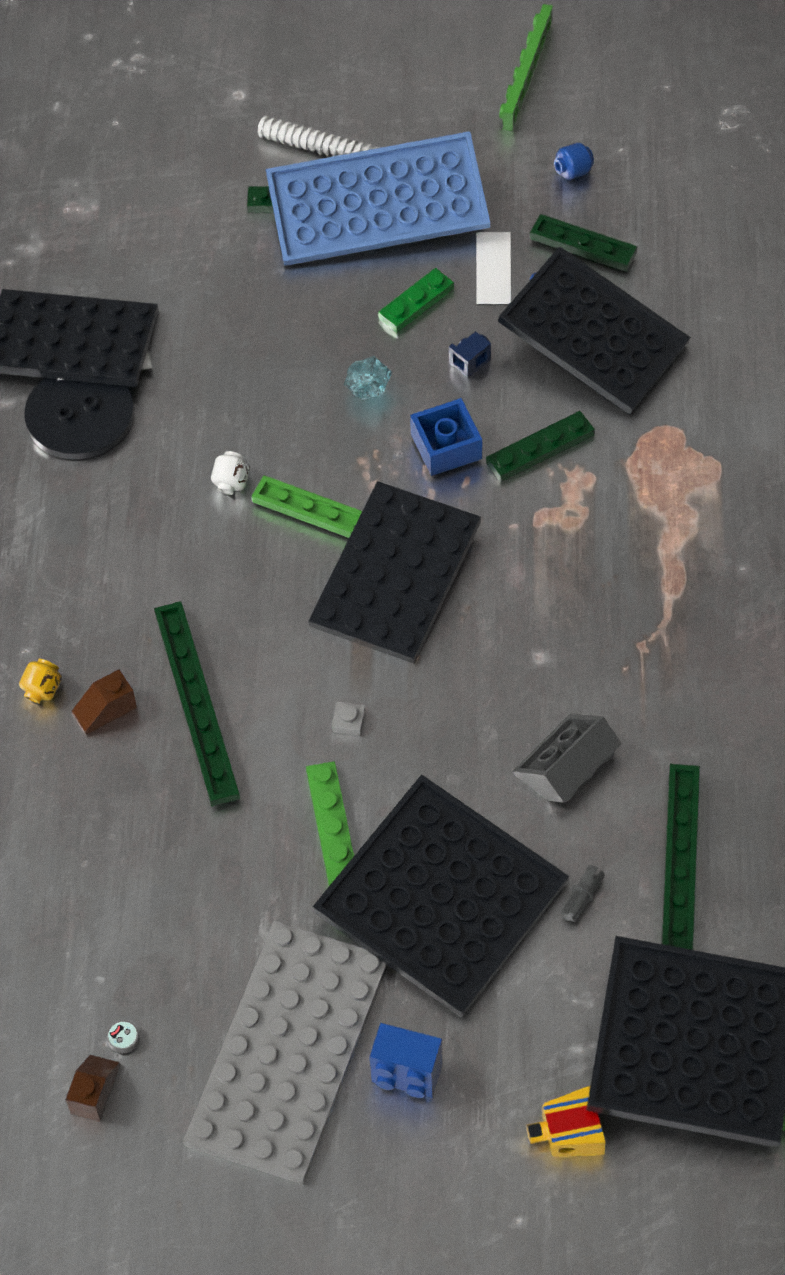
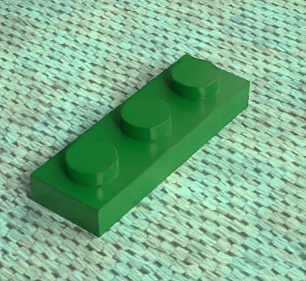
(416, 300)

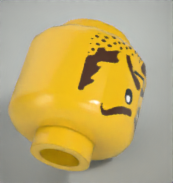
(40, 680)

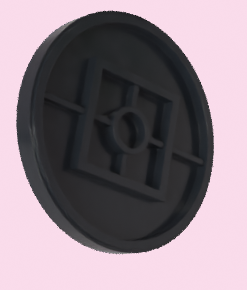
(78, 417)

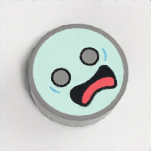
(123, 1037)

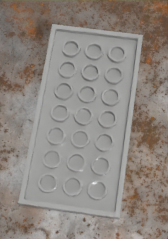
(286, 1053)

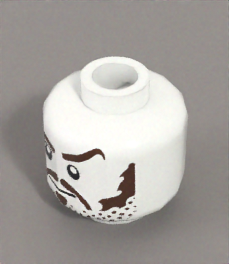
(230, 472)

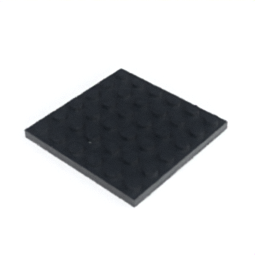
(440, 895)
(692, 1042)

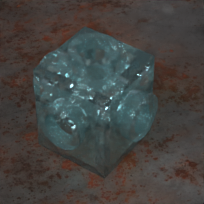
(367, 378)

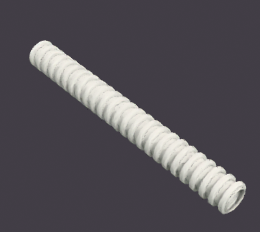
(308, 138)

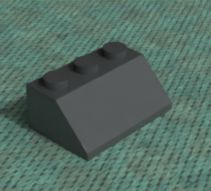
(568, 756)

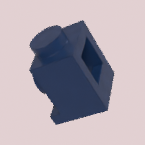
(470, 354)

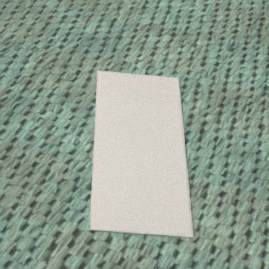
(493, 268)

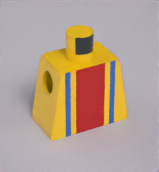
(569, 1126)

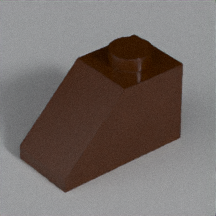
(104, 702)
(92, 1087)

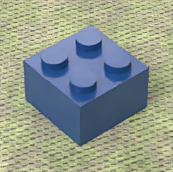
(446, 436)
(406, 1061)

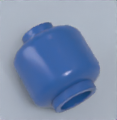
(573, 161)

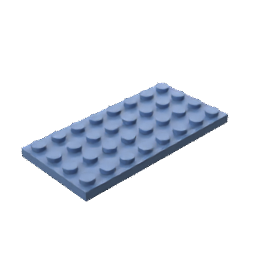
(377, 198)

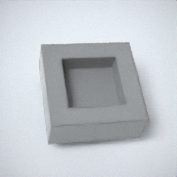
(348, 718)

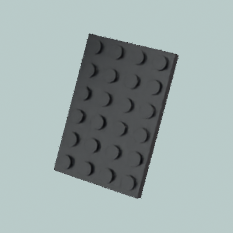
(594, 329)
(74, 337)
(395, 572)

